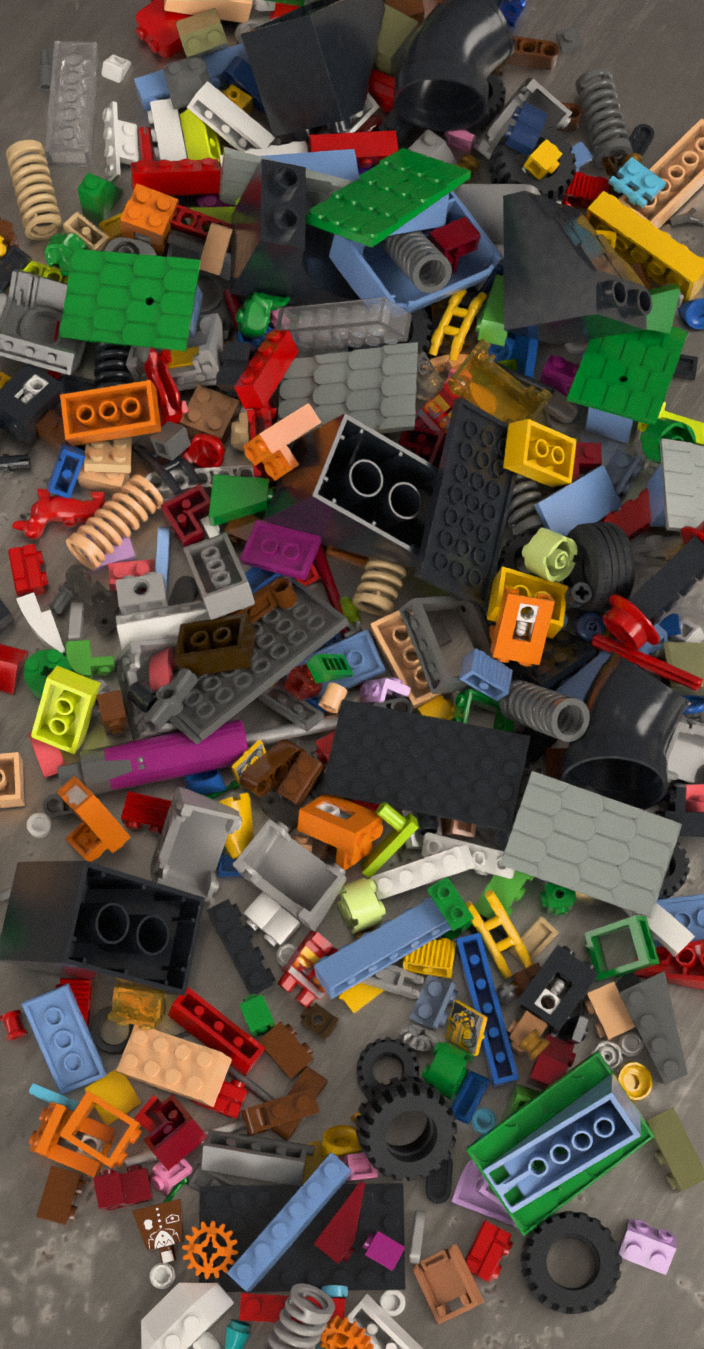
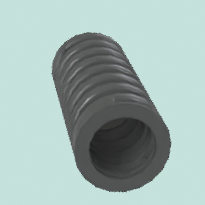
(598, 91)
(418, 260)
(524, 498)
(545, 711)

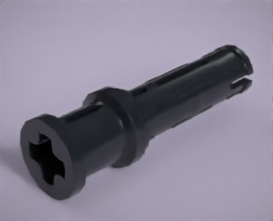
(576, 595)

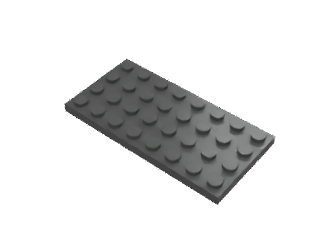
(280, 644)

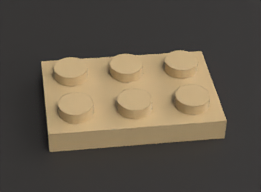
(109, 456)

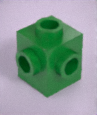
(556, 905)

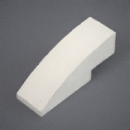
(41, 623)
(666, 930)

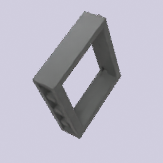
(426, 643)

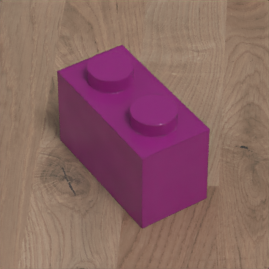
(383, 1250)

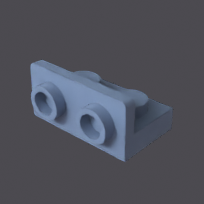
(622, 469)
(432, 1003)

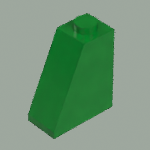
(97, 197)
(663, 308)
(237, 497)

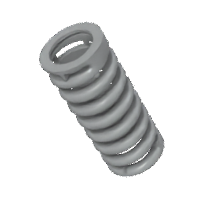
(311, 1315)

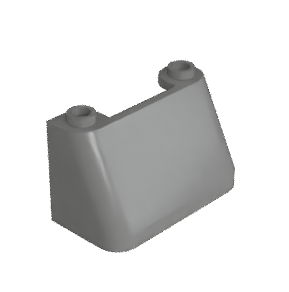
(534, 94)
(486, 205)
(205, 363)
(133, 666)
(686, 752)
(193, 843)
(290, 874)

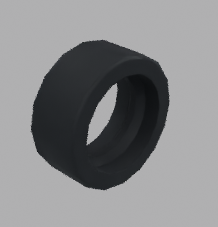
(98, 1041)

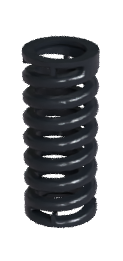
(105, 364)

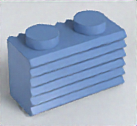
(486, 674)

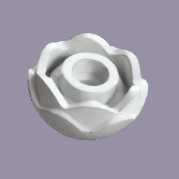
(612, 1050)

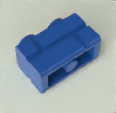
(66, 470)

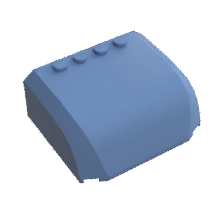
(376, 276)

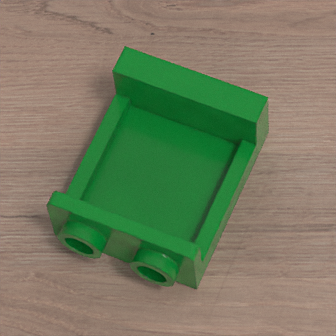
(451, 908)

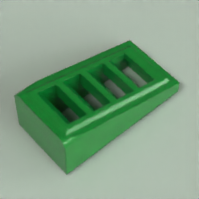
(329, 667)

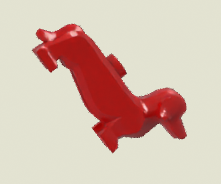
(167, 392)
(260, 420)
(58, 509)

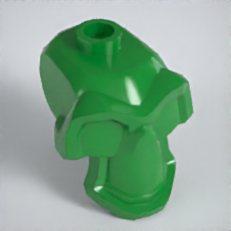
(60, 251)
(255, 313)

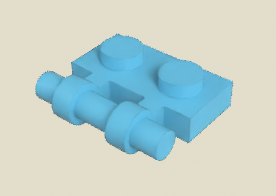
(641, 179)

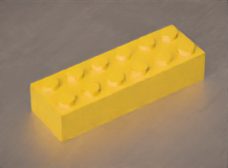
(644, 243)

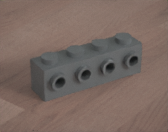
(254, 1158)

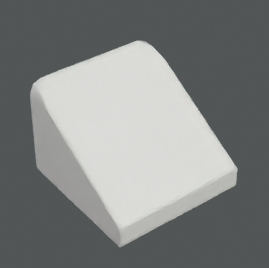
(115, 68)
(689, 633)
(207, 1341)

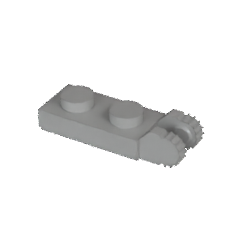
(391, 980)

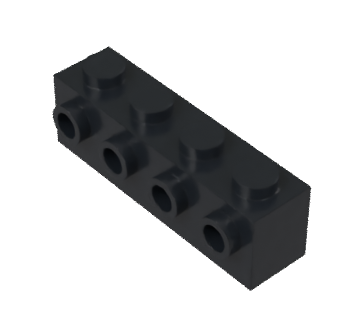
(240, 949)

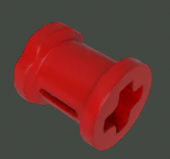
(13, 1025)

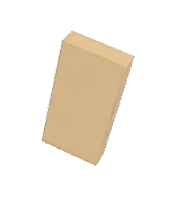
(535, 939)

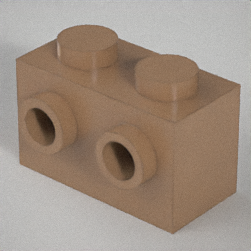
(521, 1029)

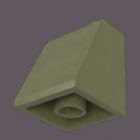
(202, 34)
(393, 41)
(686, 657)

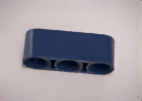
(241, 75)

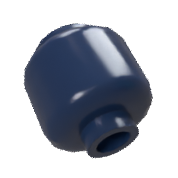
(582, 622)

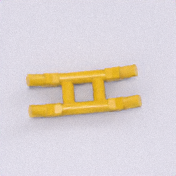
(459, 333)
(496, 948)

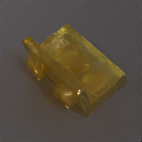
(137, 1007)

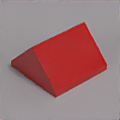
(11, 667)

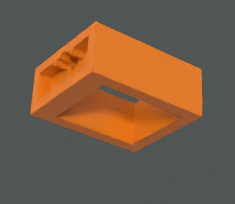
(80, 1115)

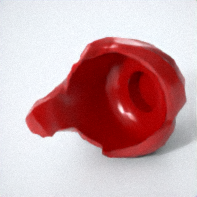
(205, 451)

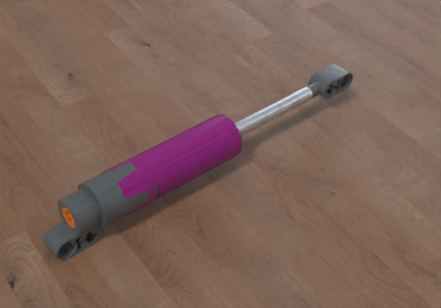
(175, 756)

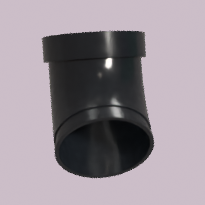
(449, 65)
(625, 736)

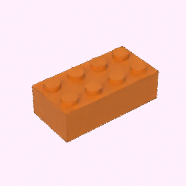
(110, 413)

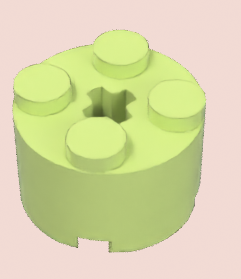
(550, 555)
(359, 905)

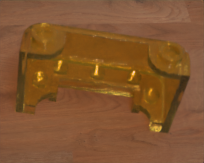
(495, 390)

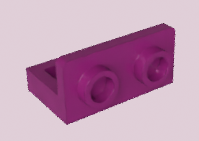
(559, 374)

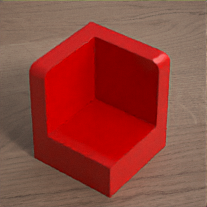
(147, 1117)

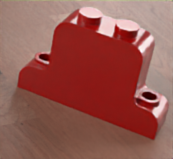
(159, 28)

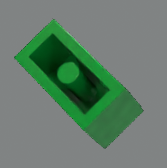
(256, 1015)

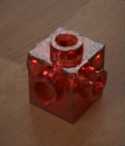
(301, 683)

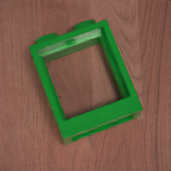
(462, 705)
(643, 944)

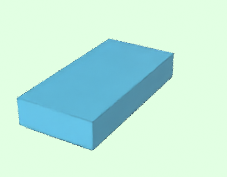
(50, 1096)

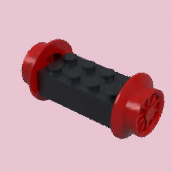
(634, 619)

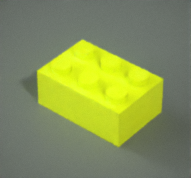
(65, 709)

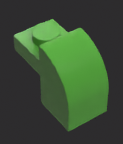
(81, 660)

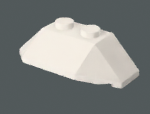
(184, 1315)

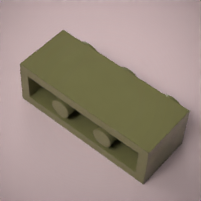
(675, 1151)

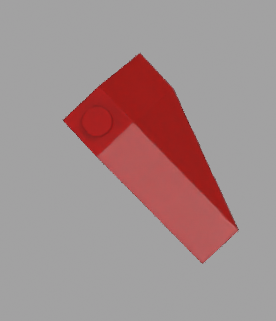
(682, 970)

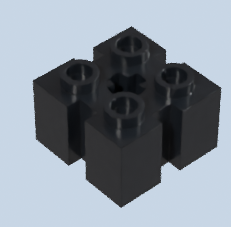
(235, 361)

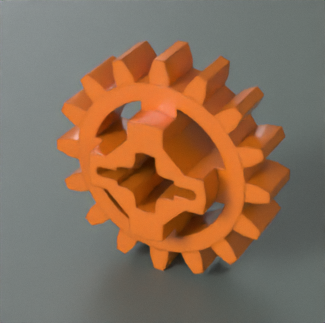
(221, 1250)
(344, 1335)

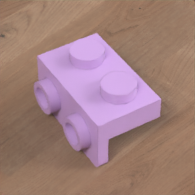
(380, 689)
(648, 1246)

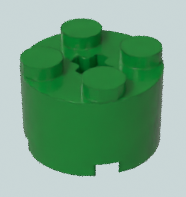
(664, 429)
(41, 665)
(447, 1069)

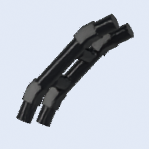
(164, 471)

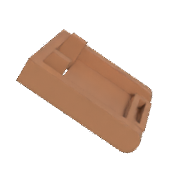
(444, 1279)

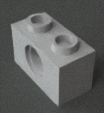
(153, 598)

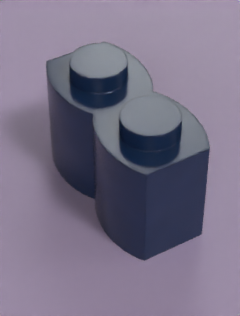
(525, 128)

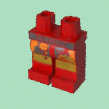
(437, 411)
(301, 969)

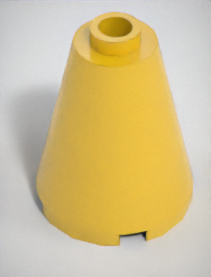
(241, 838)

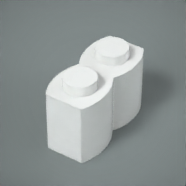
(271, 919)

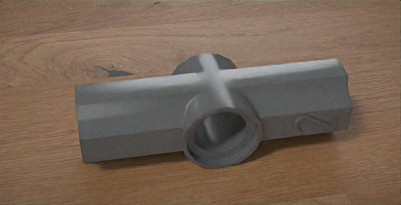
(169, 700)

